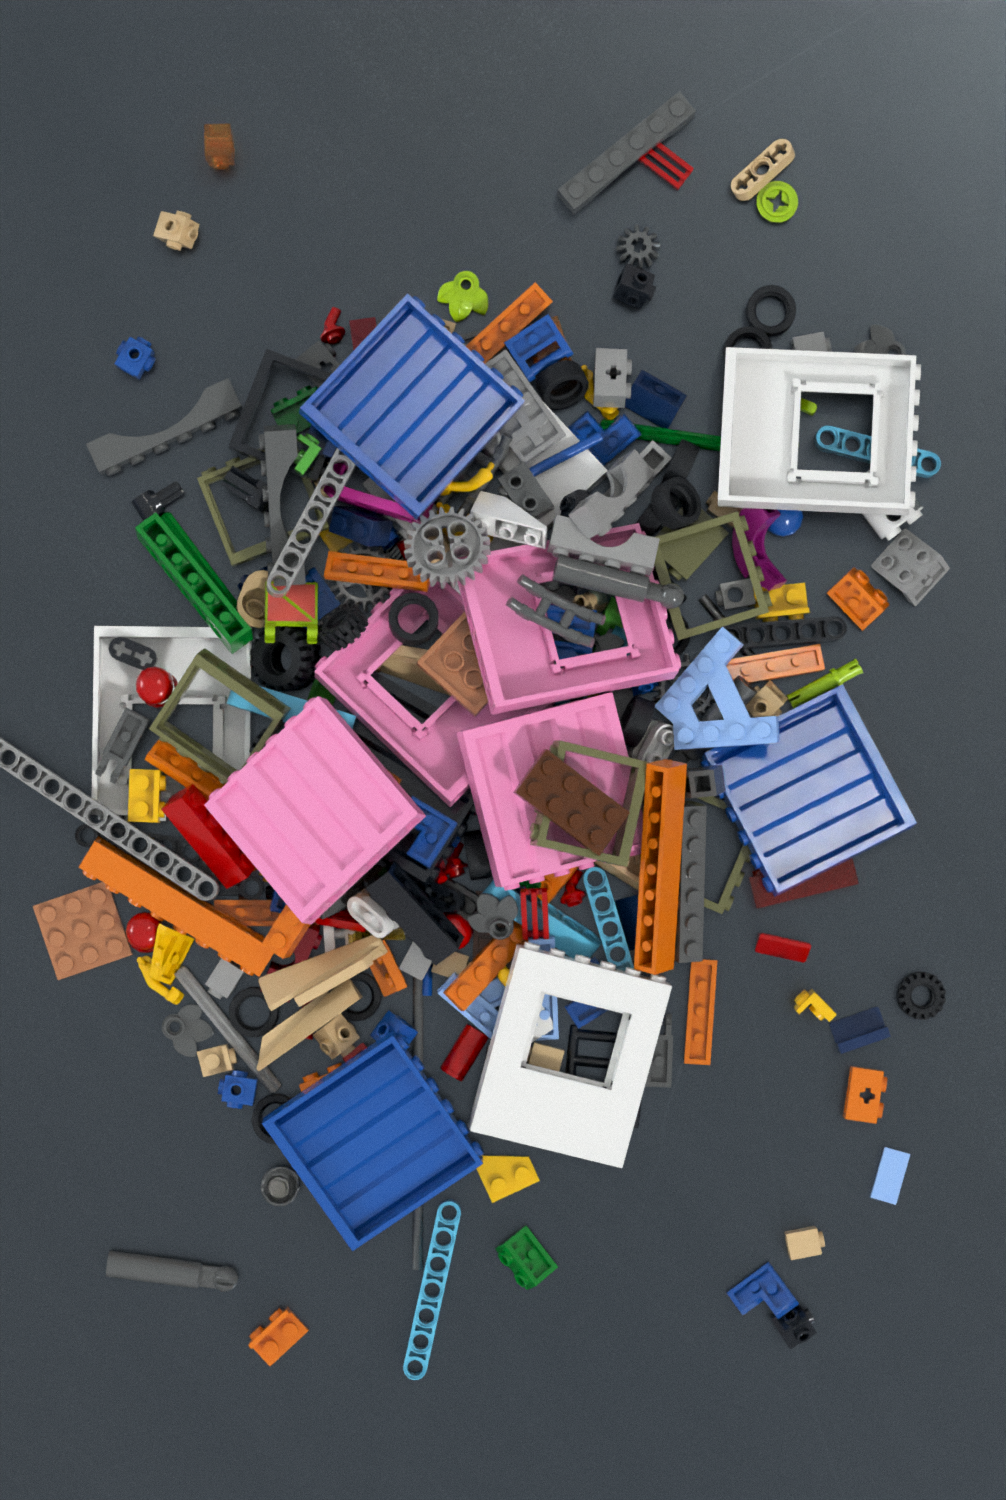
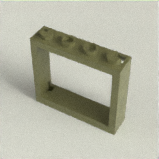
(213, 475)
(755, 574)
(236, 682)
(632, 803)
(736, 875)

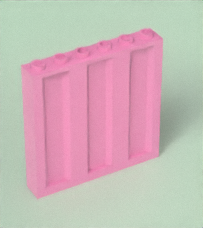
(503, 753)
(314, 810)

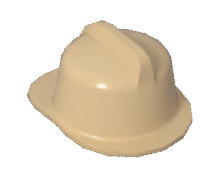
(252, 599)

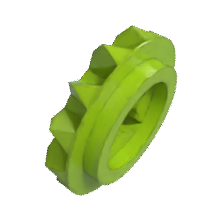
(788, 197)

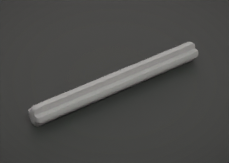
(224, 1025)

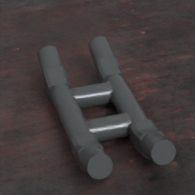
(497, 458)
(548, 598)

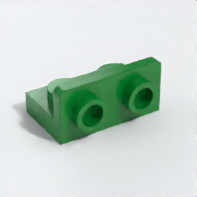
(287, 411)
(526, 1258)

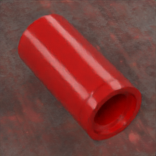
(464, 1052)

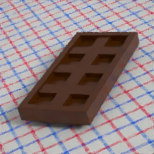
(571, 802)

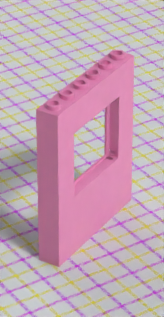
(520, 655)
(429, 753)

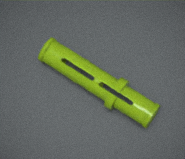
(825, 683)

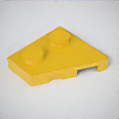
(168, 953)
(506, 1175)

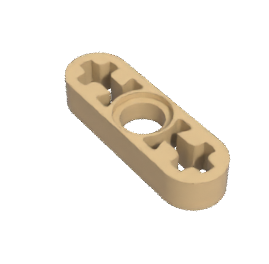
(781, 160)

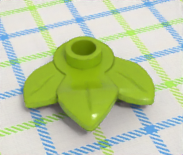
(463, 300)

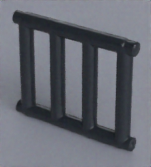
(574, 1059)

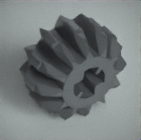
(635, 237)

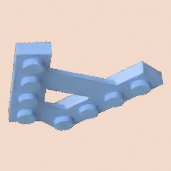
(711, 670)
(484, 1009)

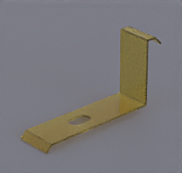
(396, 934)

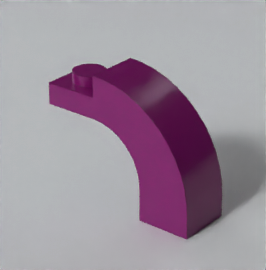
(758, 524)

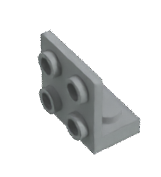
(911, 566)

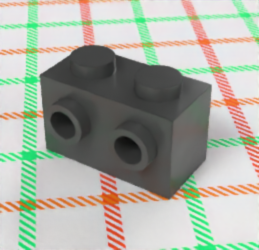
(525, 491)

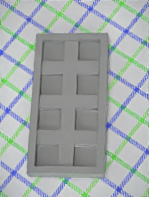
(533, 424)

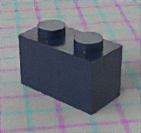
(360, 525)

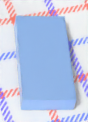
(890, 1175)

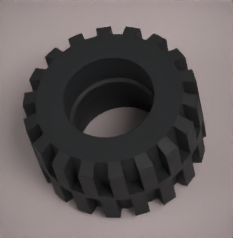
(268, 659)

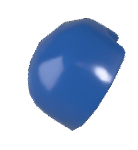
(786, 523)

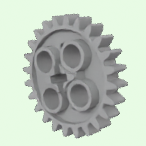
(422, 551)

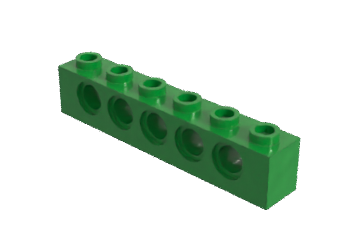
(194, 583)

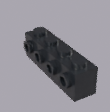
(414, 913)

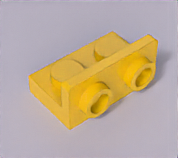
(787, 602)
(145, 795)
(818, 1007)

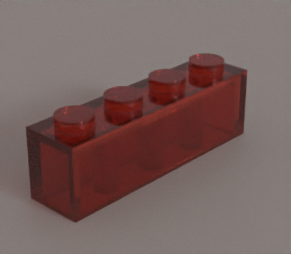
(832, 879)

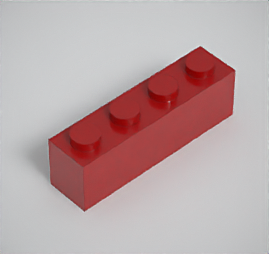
(207, 836)

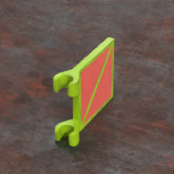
(295, 609)

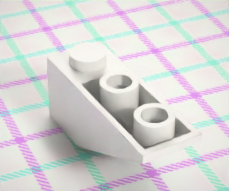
(508, 520)

